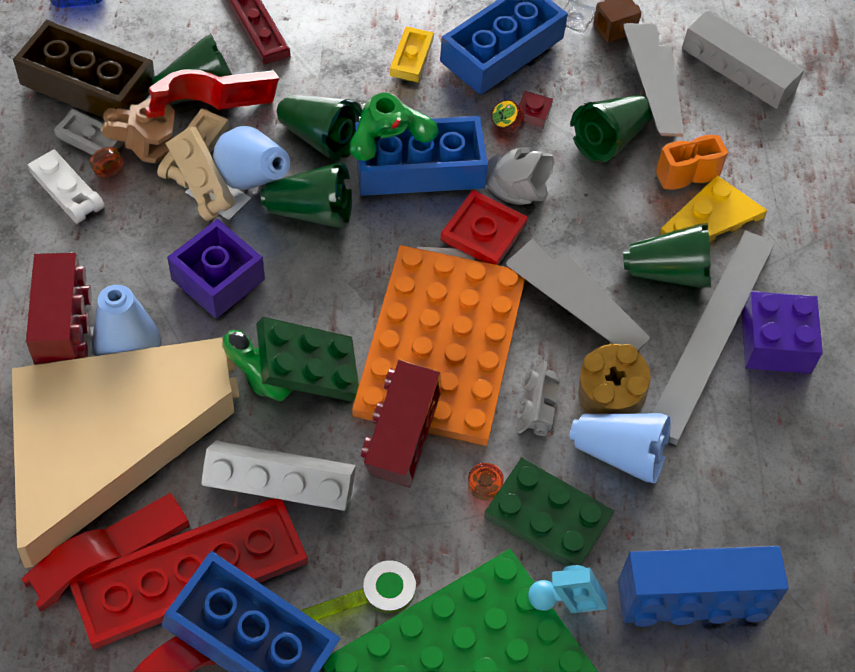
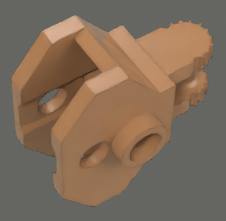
(142, 134)

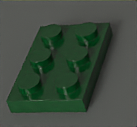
(307, 359)
(549, 514)

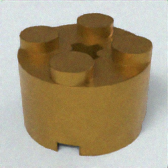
(618, 365)

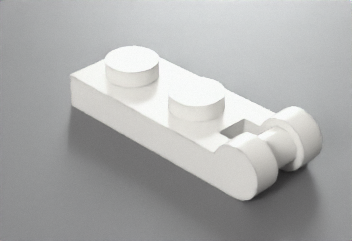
(65, 186)

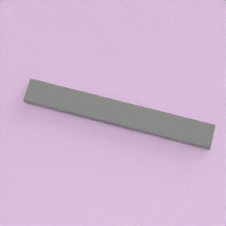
(713, 332)

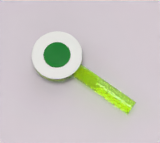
(386, 587)

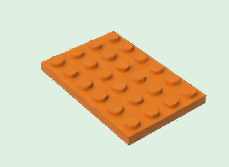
(449, 319)

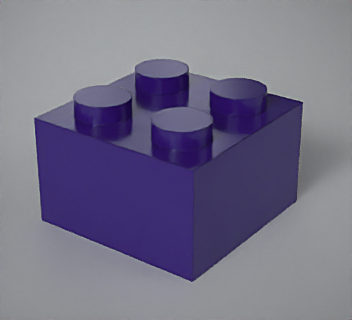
(216, 268)
(781, 332)

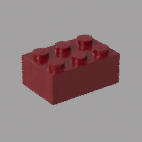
(58, 309)
(402, 423)

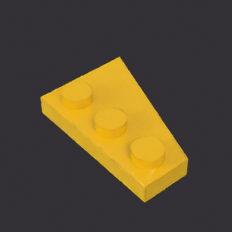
(720, 207)

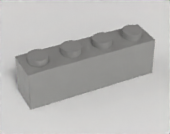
(742, 59)
(278, 475)

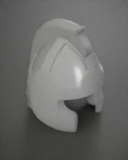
(519, 175)

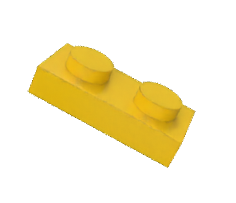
(411, 54)

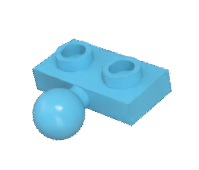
(573, 586)

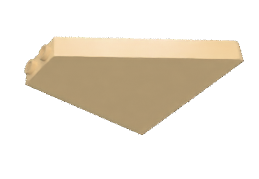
(103, 428)

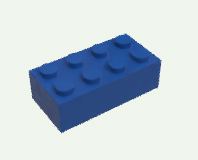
(501, 40)
(447, 163)
(701, 585)
(245, 623)

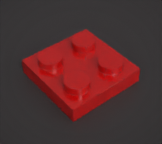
(483, 228)

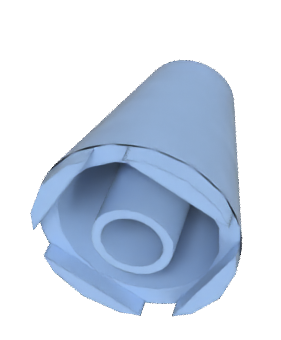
(249, 158)
(122, 323)
(625, 441)

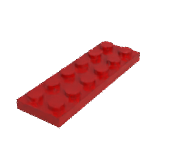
(141, 586)

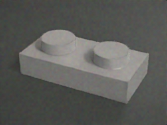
(84, 133)

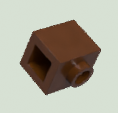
(612, 15)

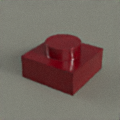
(535, 108)

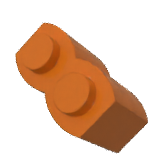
(691, 161)

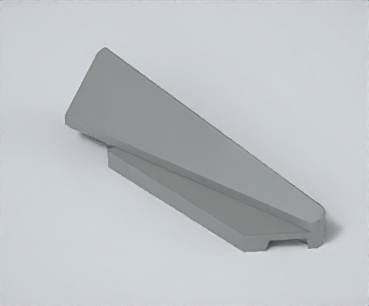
(657, 75)
(577, 293)

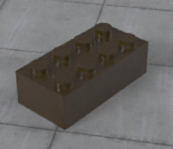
(83, 70)

